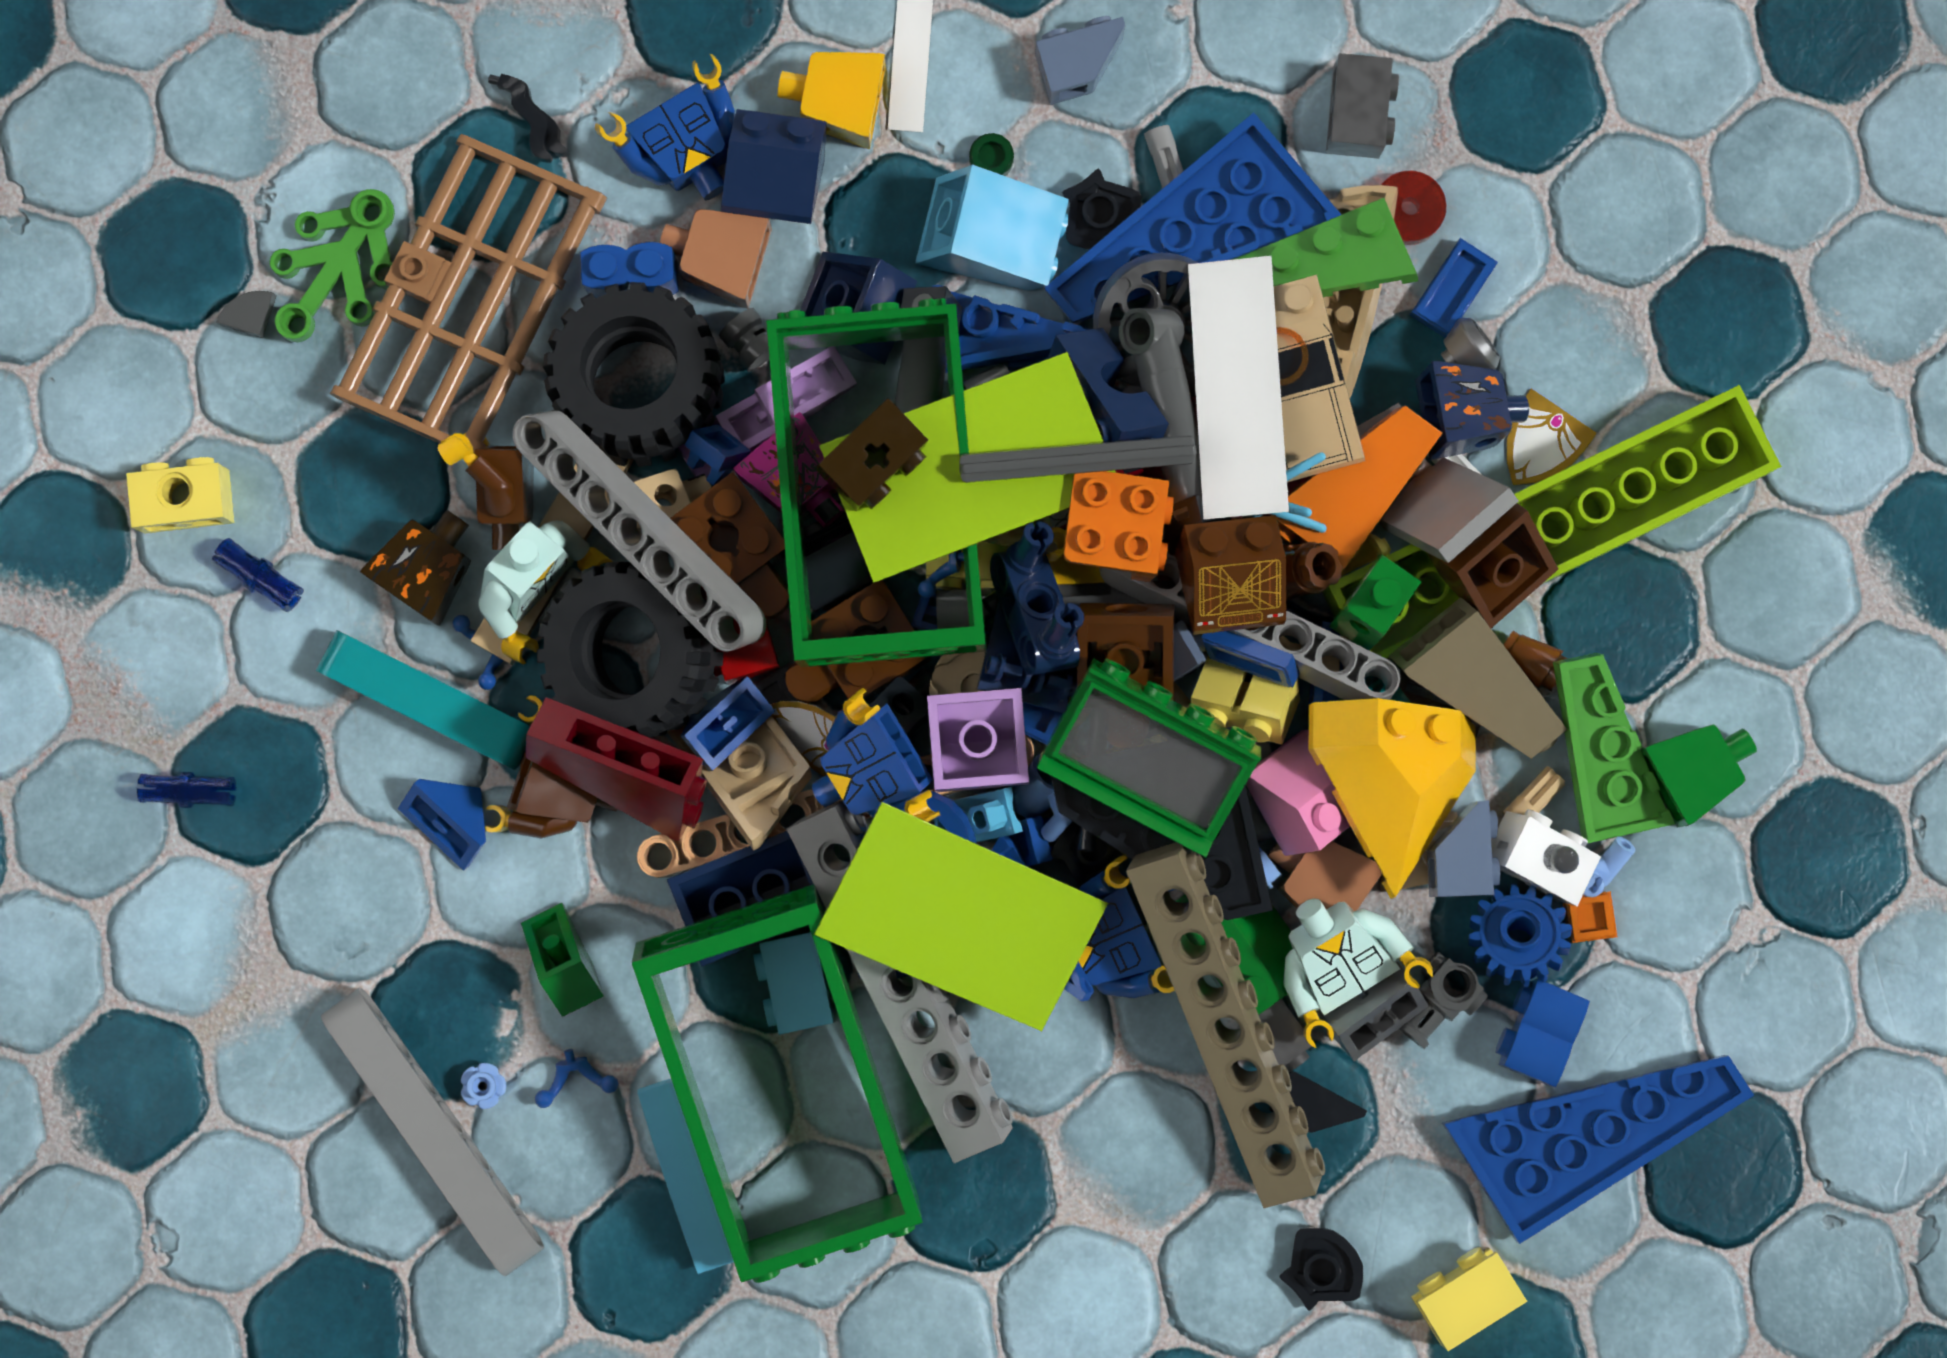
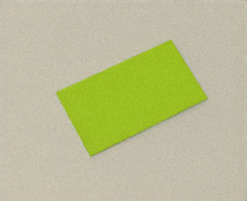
(938, 512)
(960, 917)

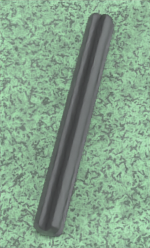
(1077, 459)

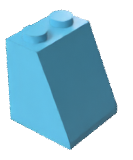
(993, 229)

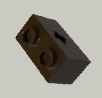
(885, 430)

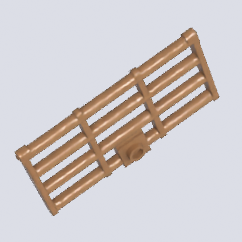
(437, 281)

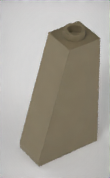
(1476, 674)

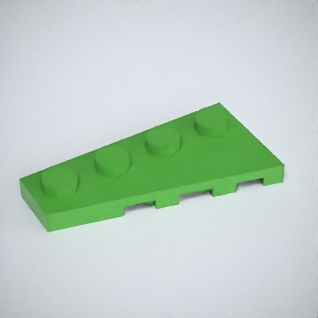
(1344, 252)
(1606, 763)

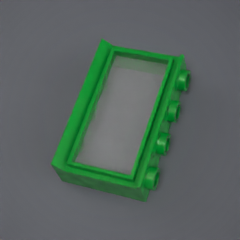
(1150, 755)

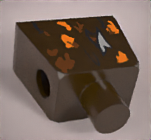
(422, 566)

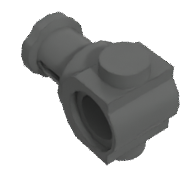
(1440, 1004)

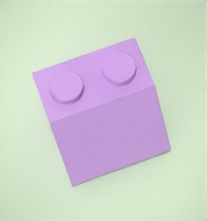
(978, 740)

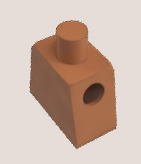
(721, 252)
(1327, 875)

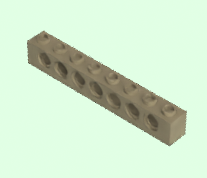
(1275, 1175)

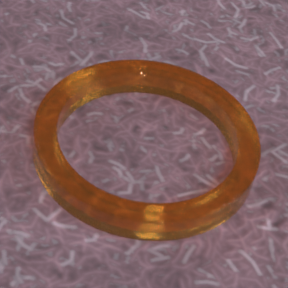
(1305, 356)

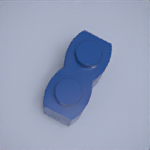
(644, 263)
(1542, 1032)

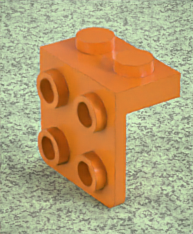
(1118, 523)

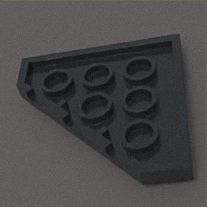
(1232, 862)

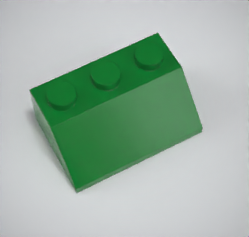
(1262, 950)

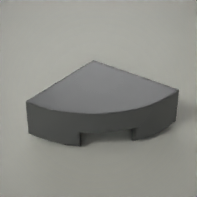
(248, 312)

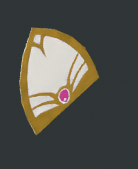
(1545, 441)
(806, 728)

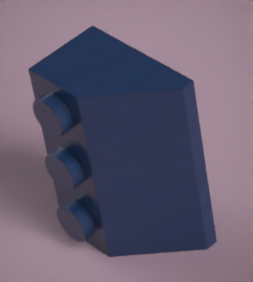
(738, 882)

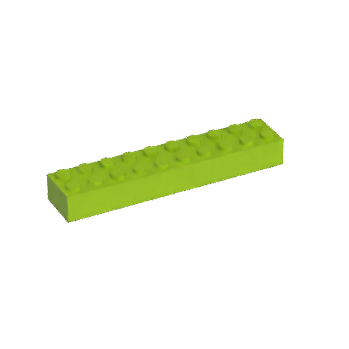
(1607, 500)

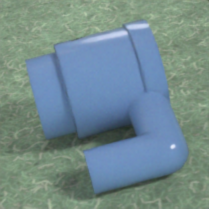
(1036, 799)

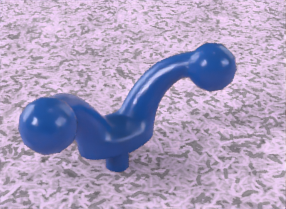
(927, 587)
(487, 679)
(608, 1083)

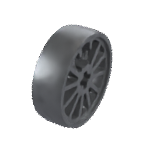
(1129, 278)

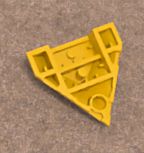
(1393, 773)

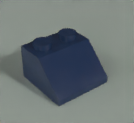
(774, 166)
(856, 284)

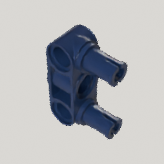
(1026, 581)

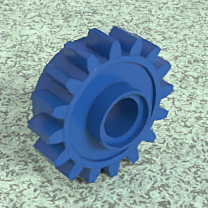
(1525, 913)

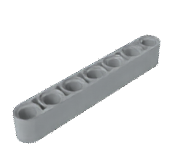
(659, 533)
(1314, 640)
(432, 1131)

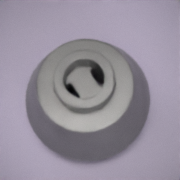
(1470, 346)

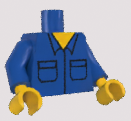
(681, 137)
(872, 763)
(1119, 951)

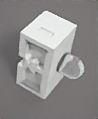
(1543, 856)

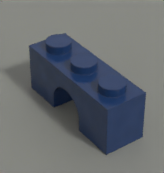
(1097, 366)

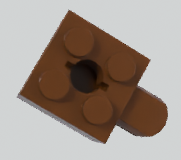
(739, 541)
(865, 613)
(1132, 636)

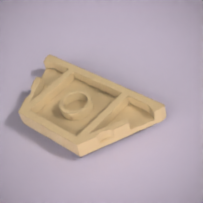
(756, 780)

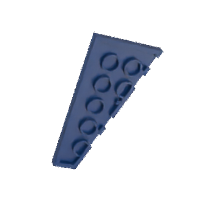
(1216, 210)
(1571, 1146)

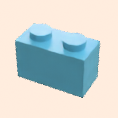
(795, 984)

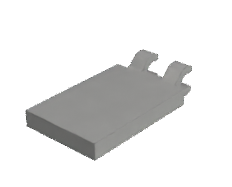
(1446, 508)

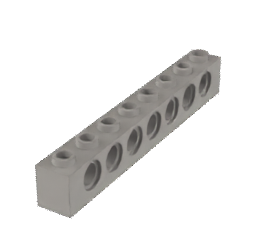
(961, 1129)

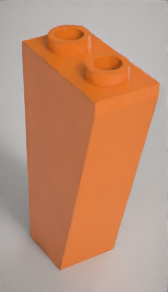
(1359, 494)

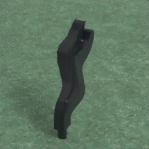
(544, 130)

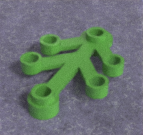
(338, 260)

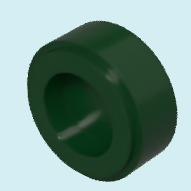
(992, 153)

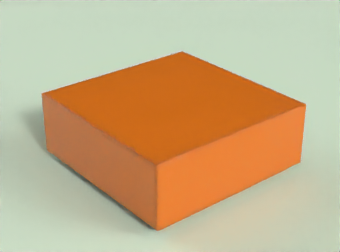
(1591, 918)

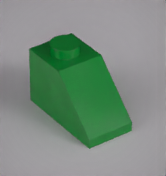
(561, 960)

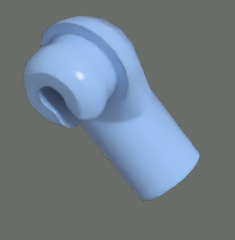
(1609, 866)

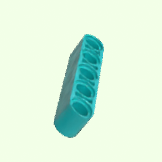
(424, 699)

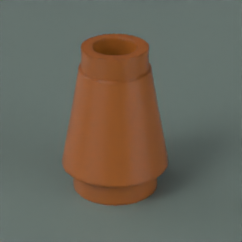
(1534, 659)

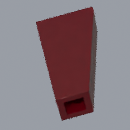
(619, 767)

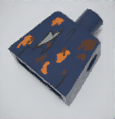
(1467, 407)

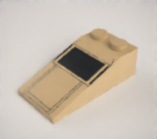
(1318, 404)

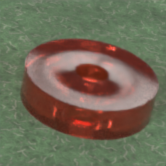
(1428, 199)

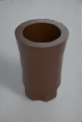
(1310, 568)

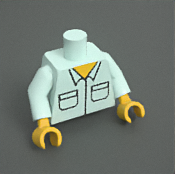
(525, 574)
(1339, 957)

